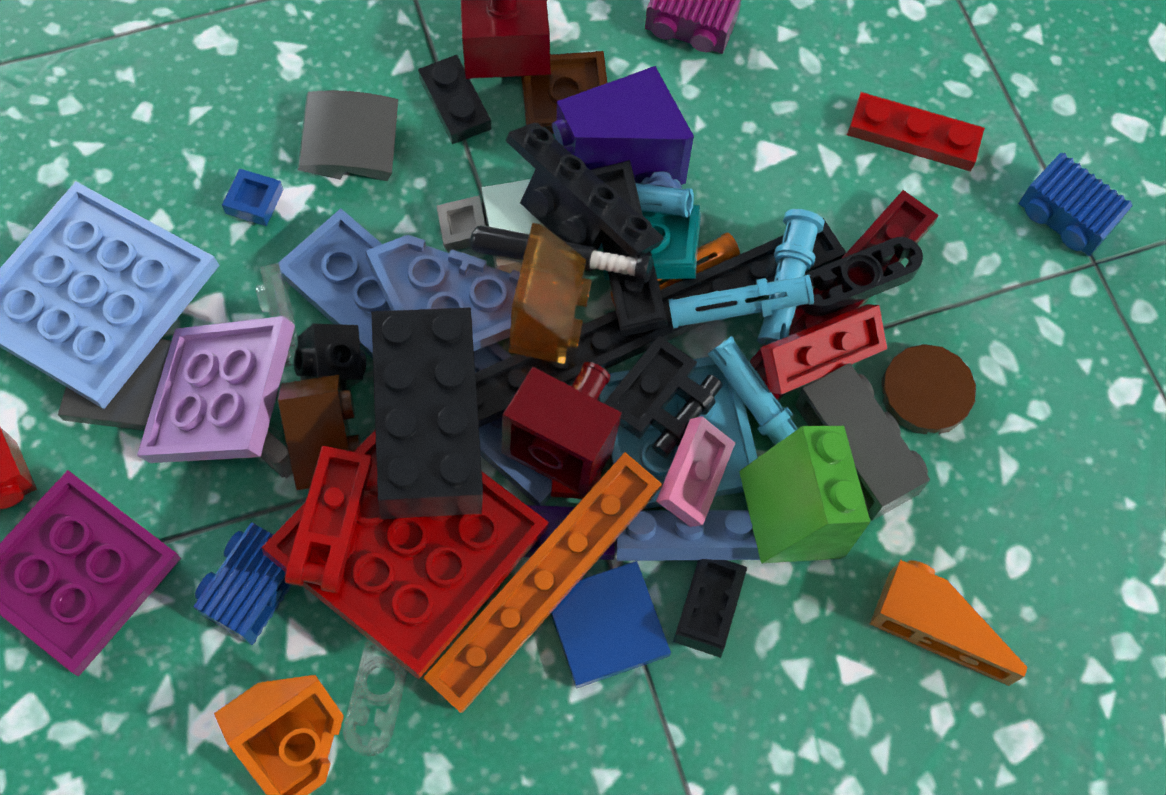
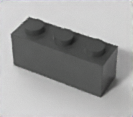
(883, 462)

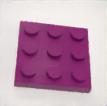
(77, 572)

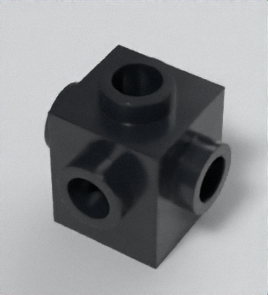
(329, 352)

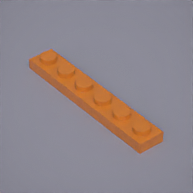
(542, 582)

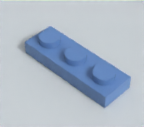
(663, 536)

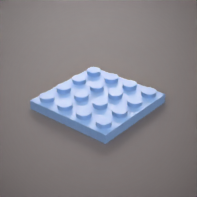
(95, 292)

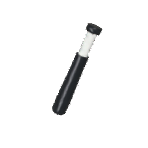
(513, 245)

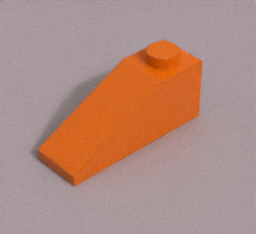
(939, 619)

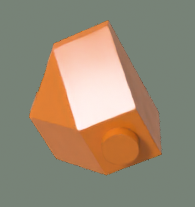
(283, 733)

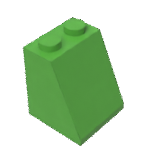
(805, 497)

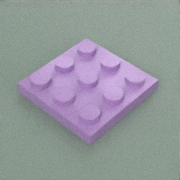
(217, 391)

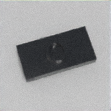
(710, 606)

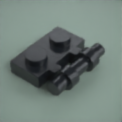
(652, 385)

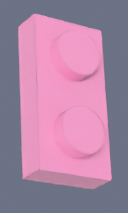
(696, 472)

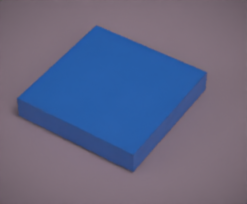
(609, 625)

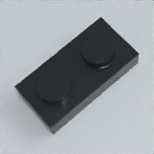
(454, 99)

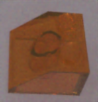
(548, 298)

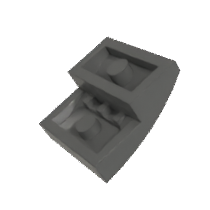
(348, 134)

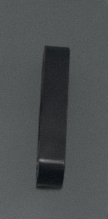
(872, 260)

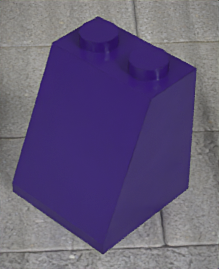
(627, 122)

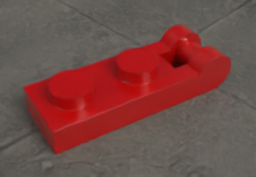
(329, 518)

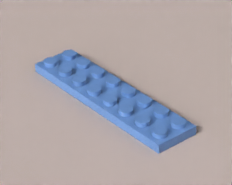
(339, 283)

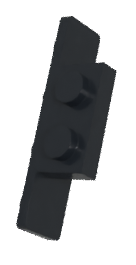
(574, 200)

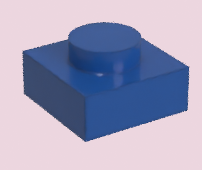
(252, 197)

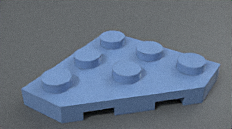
(428, 278)

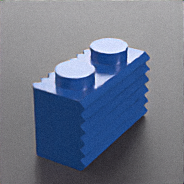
(1074, 204)
(244, 588)

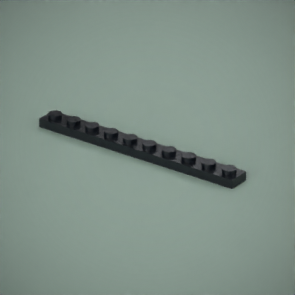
(602, 339)

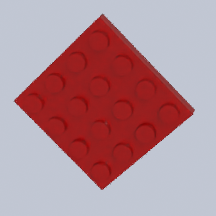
(420, 577)

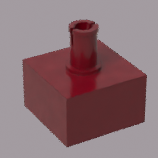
(505, 38)
(562, 427)

